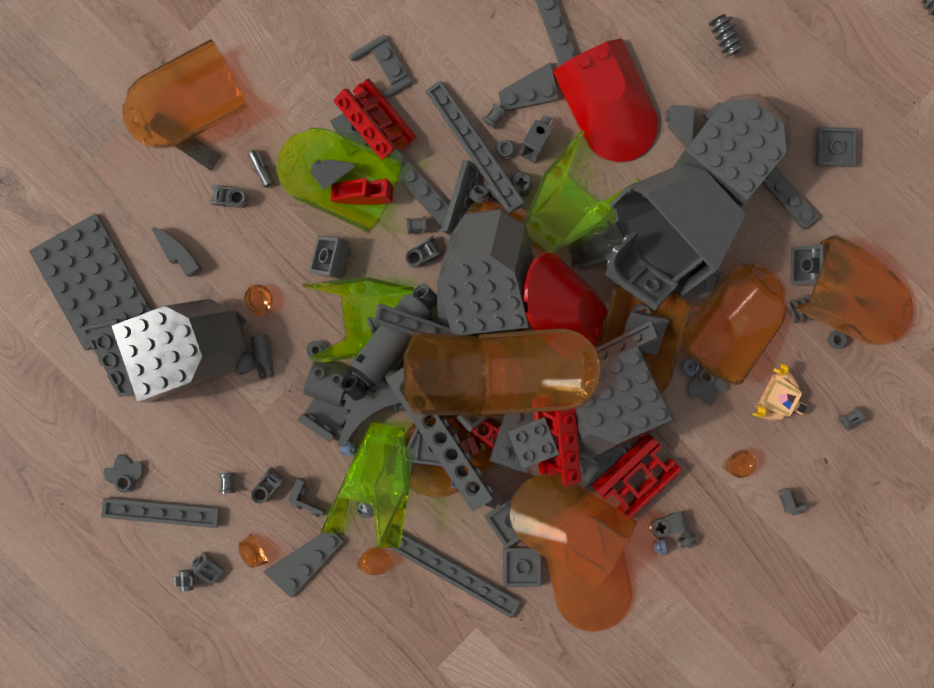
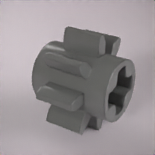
(185, 580)

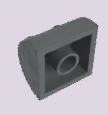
(330, 257)
(807, 263)
(325, 383)

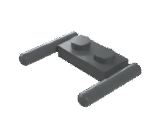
(388, 62)

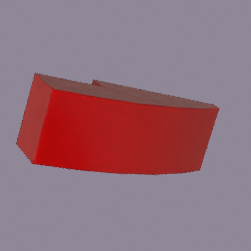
(362, 192)

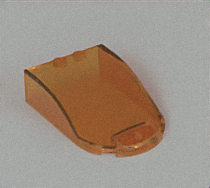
(859, 295)

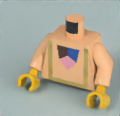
(780, 396)

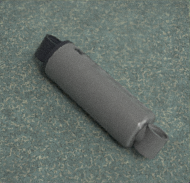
(386, 346)

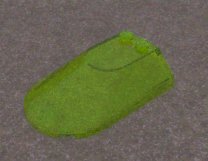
(319, 143)

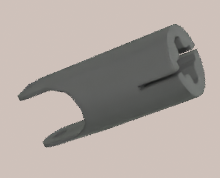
(262, 355)

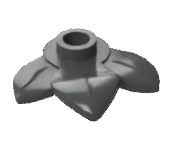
(706, 388)
(123, 470)

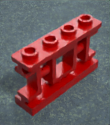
(392, 126)
(565, 435)
(627, 466)

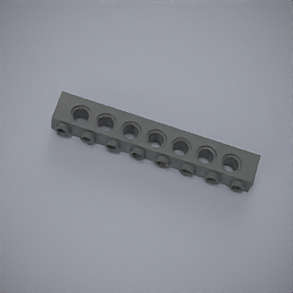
(474, 499)

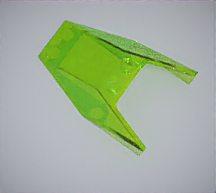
(562, 208)
(358, 302)
(379, 479)

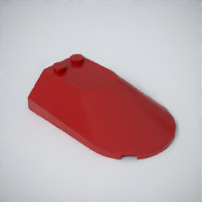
(609, 101)
(562, 299)

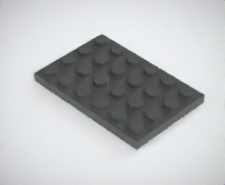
(89, 277)

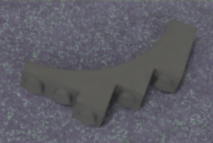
(364, 408)

